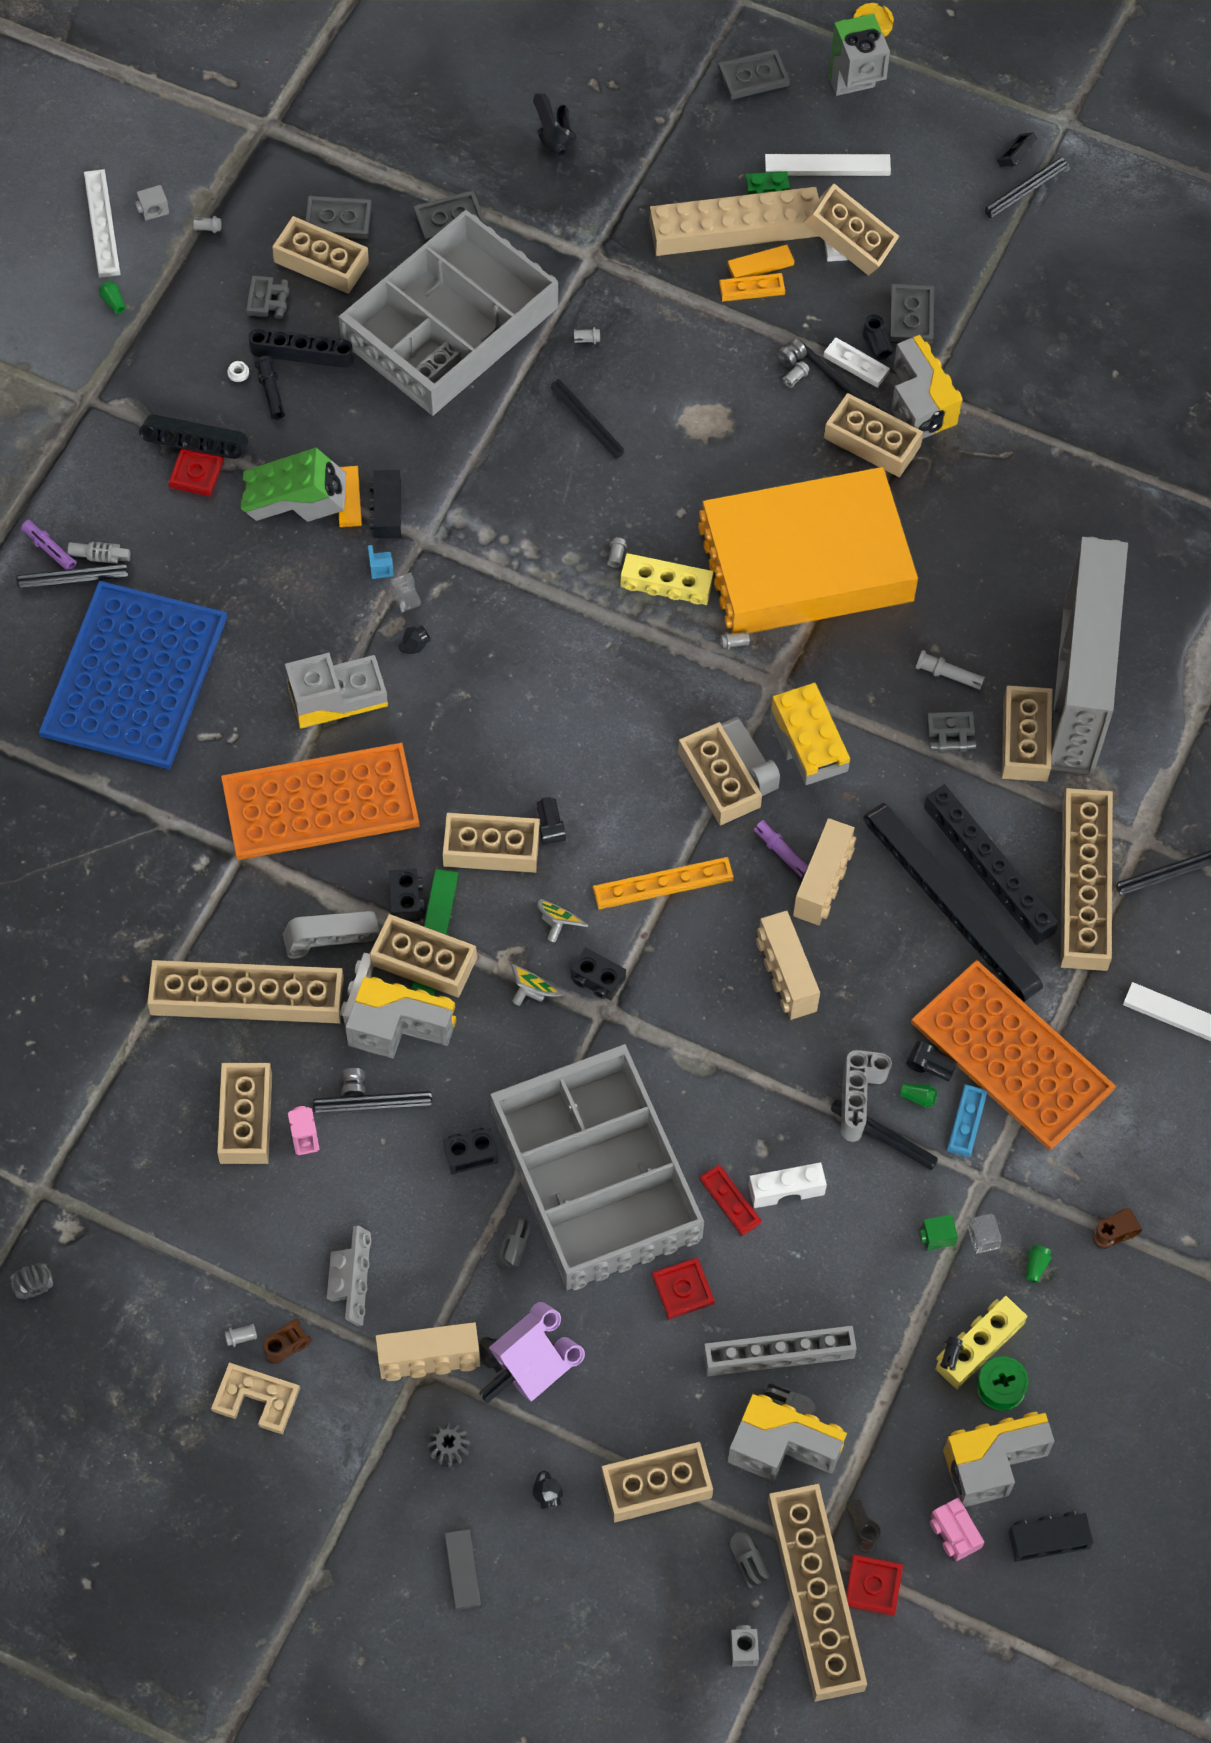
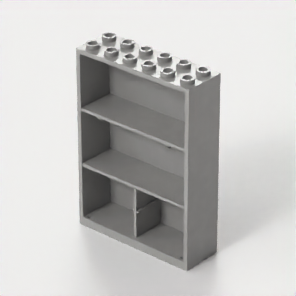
(453, 289)
(1088, 656)
(597, 1167)

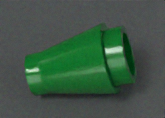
(111, 295)
(920, 1094)
(1037, 1262)

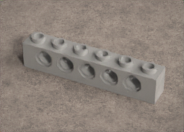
(779, 1351)

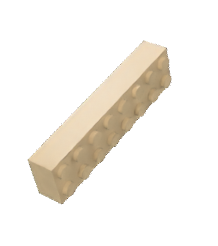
(732, 221)
(1086, 879)
(245, 991)
(817, 1593)

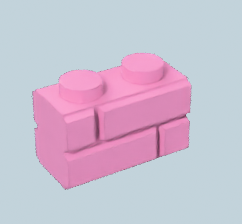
(303, 1130)
(956, 1530)

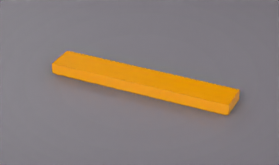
(662, 883)

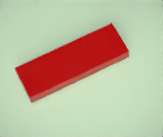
(730, 1200)

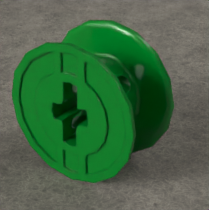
(997, 1396)

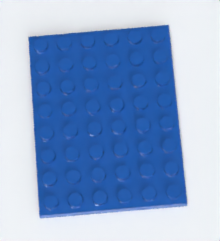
(133, 675)

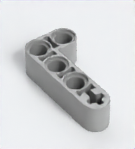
(763, 772)
(330, 929)
(864, 1072)

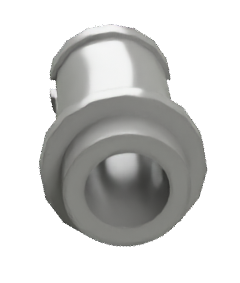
(207, 224)
(590, 335)
(800, 370)
(616, 553)
(734, 640)
(240, 1335)

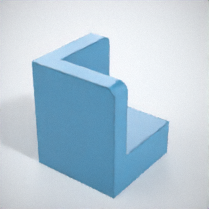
(380, 564)

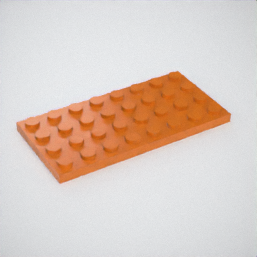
(320, 801)
(1013, 1055)

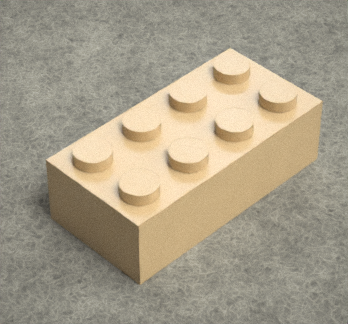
(851, 229)
(320, 254)
(873, 435)
(1027, 733)
(719, 773)
(491, 842)
(825, 872)
(423, 955)
(788, 965)
(244, 1113)
(428, 1351)
(657, 1482)

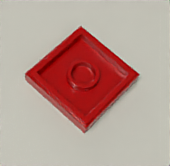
(196, 472)
(683, 1288)
(874, 1585)

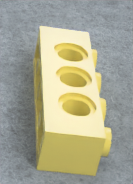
(659, 570)
(1012, 1320)

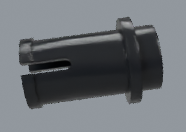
(951, 1353)

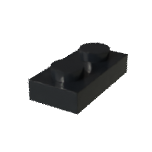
(1017, 149)

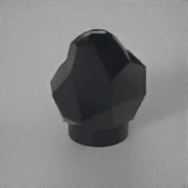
(414, 640)
(487, 1356)
(547, 1490)

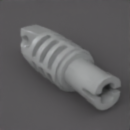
(99, 552)

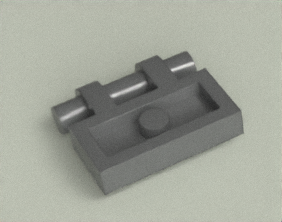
(260, 297)
(951, 725)

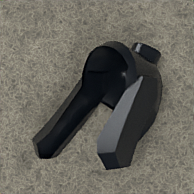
(553, 135)

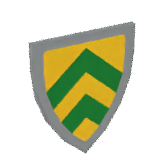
(556, 916)
(531, 986)

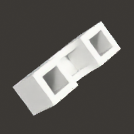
(771, 1186)

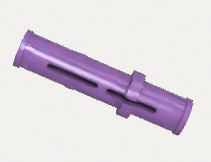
(33, 532)
(775, 842)

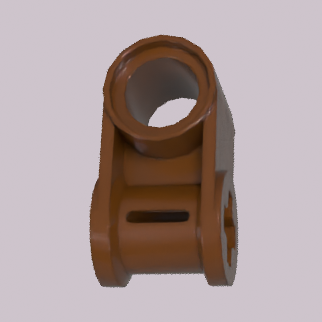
(1119, 1227)
(290, 1339)

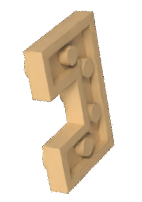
(242, 1382)

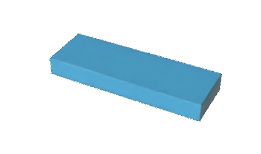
(967, 1121)

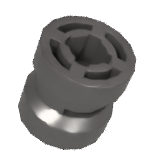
(792, 352)
(352, 1082)

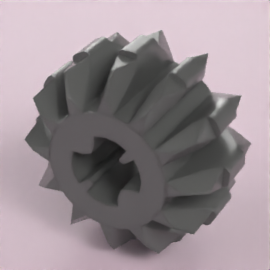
(31, 1281)
(453, 1435)

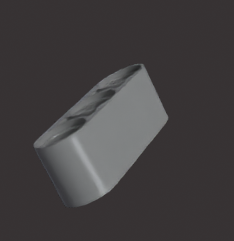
(432, 369)

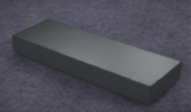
(462, 1569)

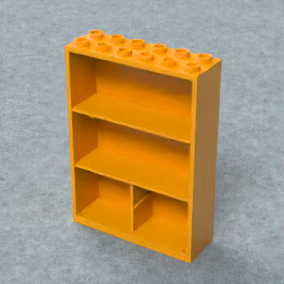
(807, 551)

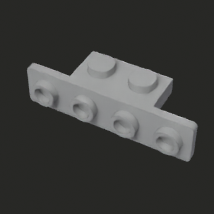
(349, 1275)

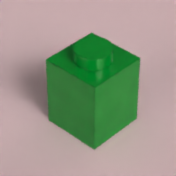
(938, 1232)

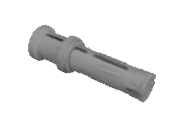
(940, 667)

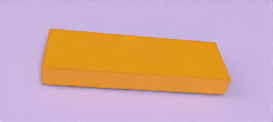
(761, 262)
(751, 287)
(352, 509)

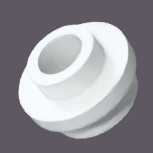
(235, 367)

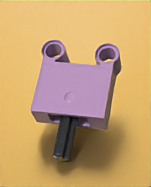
(530, 1357)

